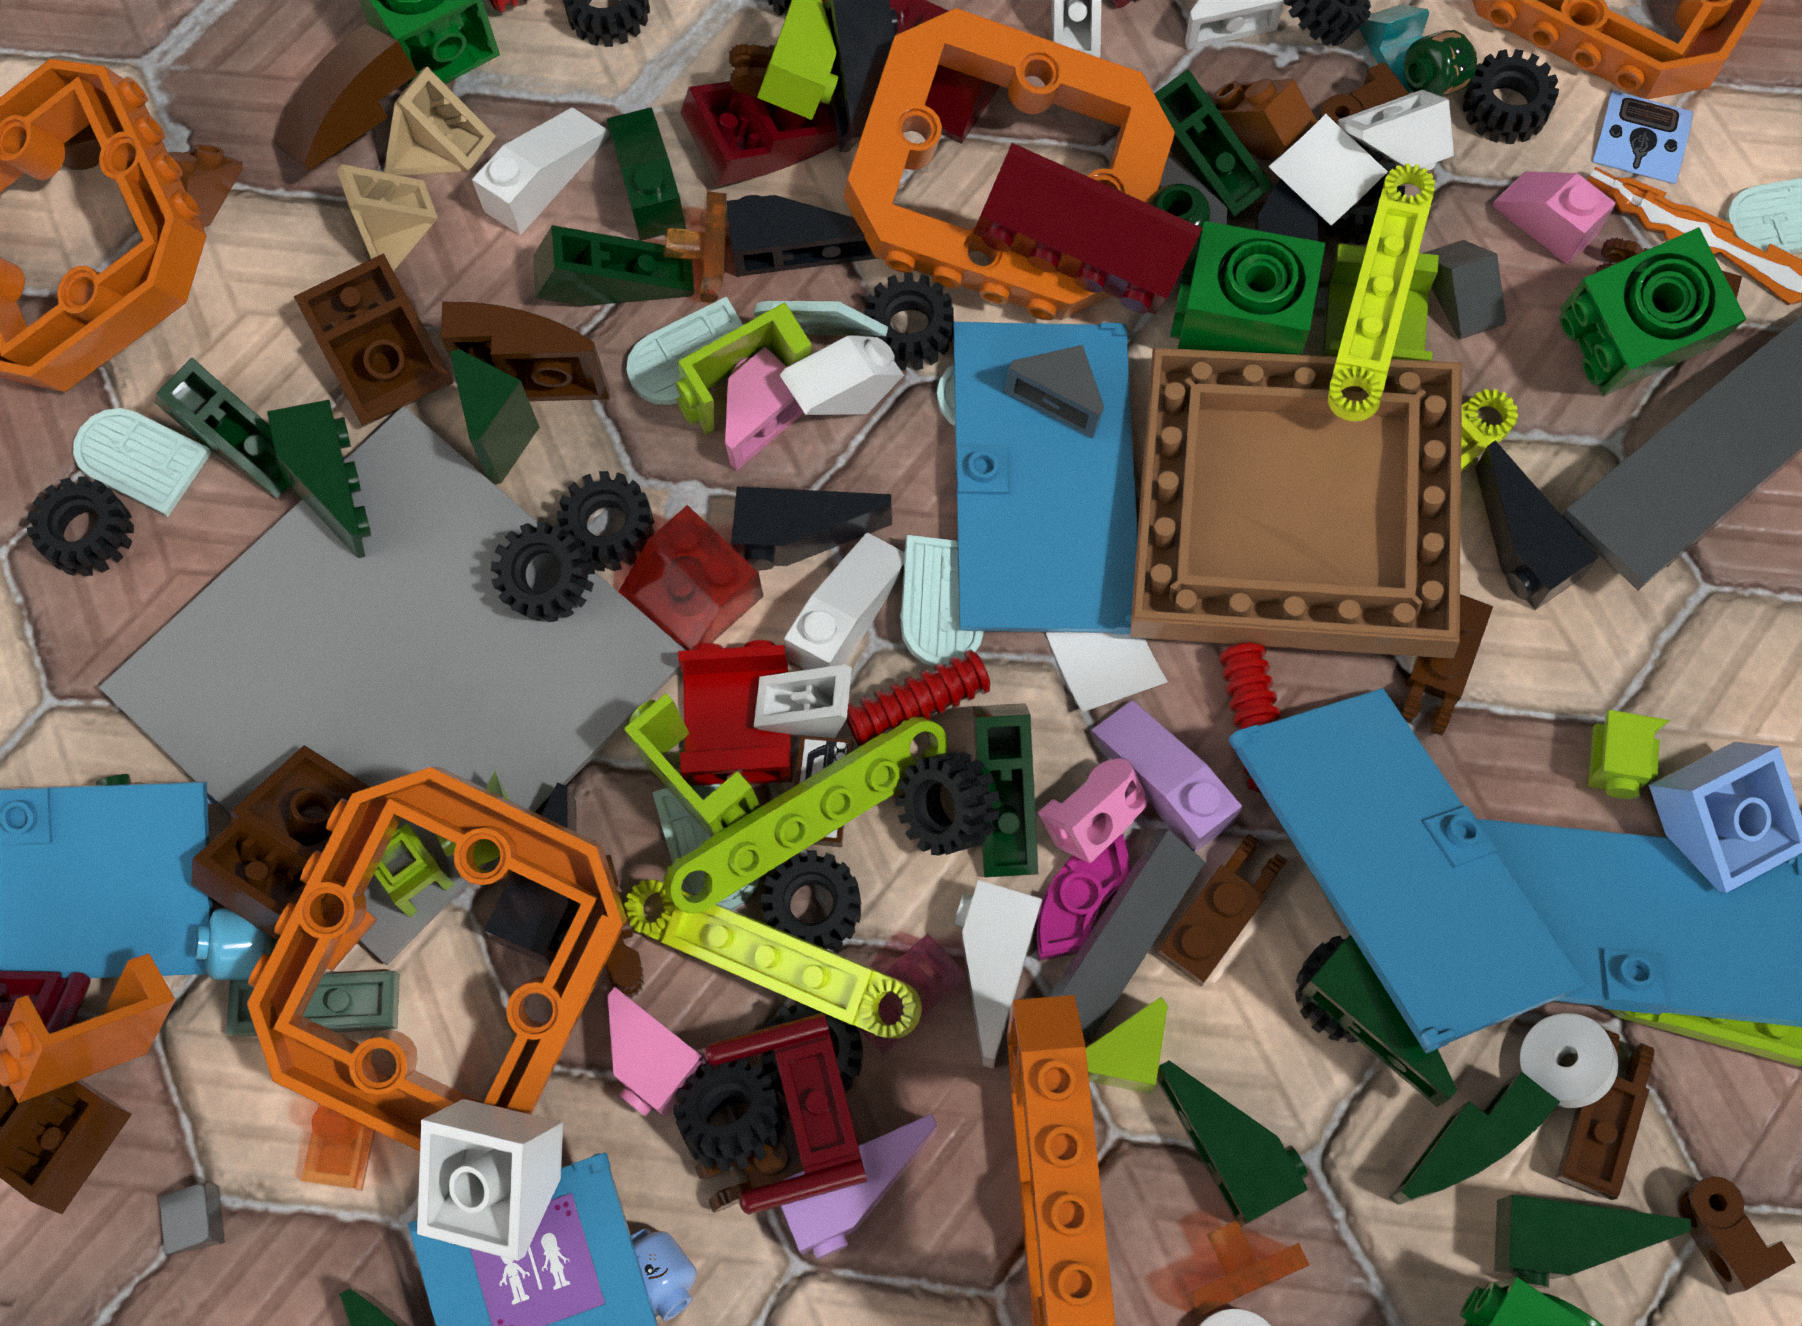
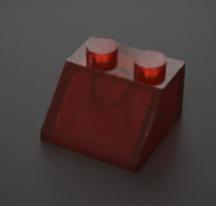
(691, 581)

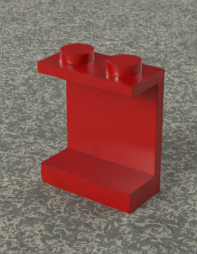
(721, 715)

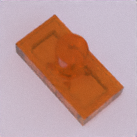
(703, 246)
(337, 1151)
(1242, 1269)

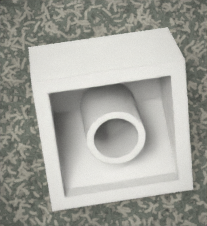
(487, 1176)

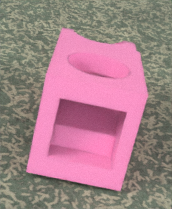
(1096, 811)

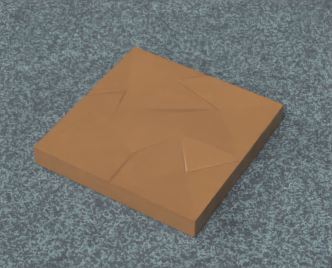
(1295, 523)

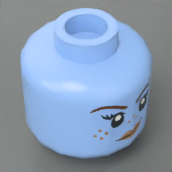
(665, 1271)

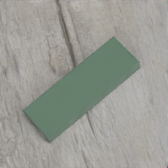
(339, 1003)

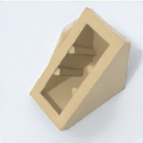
(433, 130)
(388, 210)

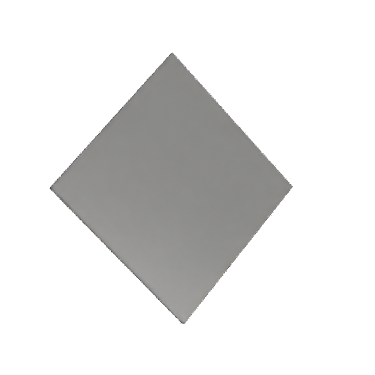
(394, 655)

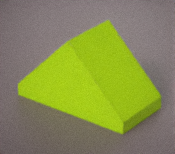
(1130, 1052)

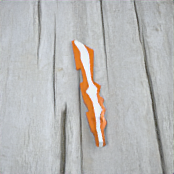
(1773, 269)

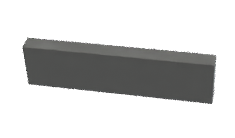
(1128, 928)

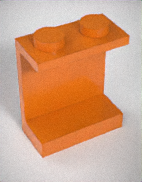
(40, 1061)

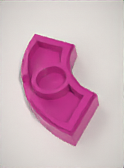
(1077, 897)

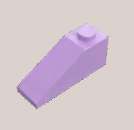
(1174, 778)
(825, 1220)

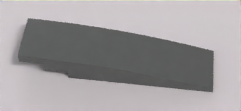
(1698, 465)

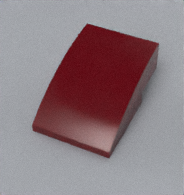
(750, 136)

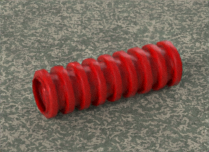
(1249, 688)
(918, 697)

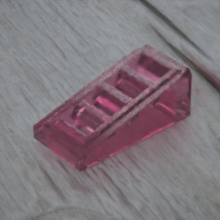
(908, 964)

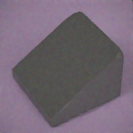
(192, 1218)

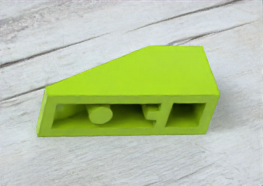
(801, 61)

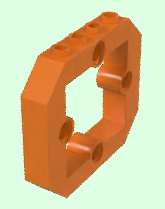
(1625, 51)
(1004, 58)
(95, 309)
(341, 1071)
(1057, 1165)

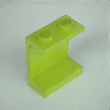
(1341, 289)
(714, 362)
(657, 729)

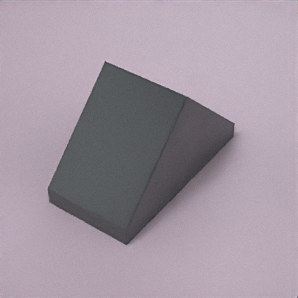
(1469, 288)
(1058, 386)

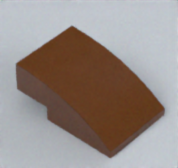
(343, 96)
(373, 340)
(540, 352)
(271, 836)
(55, 1140)

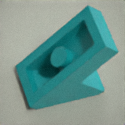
(1392, 33)

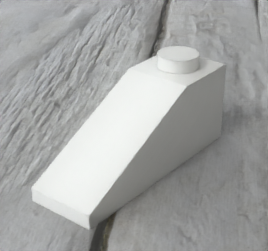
(536, 168)
(844, 605)
(995, 947)

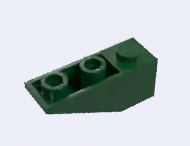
(312, 464)

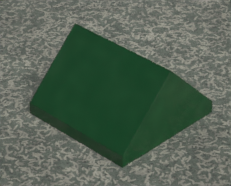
(495, 413)

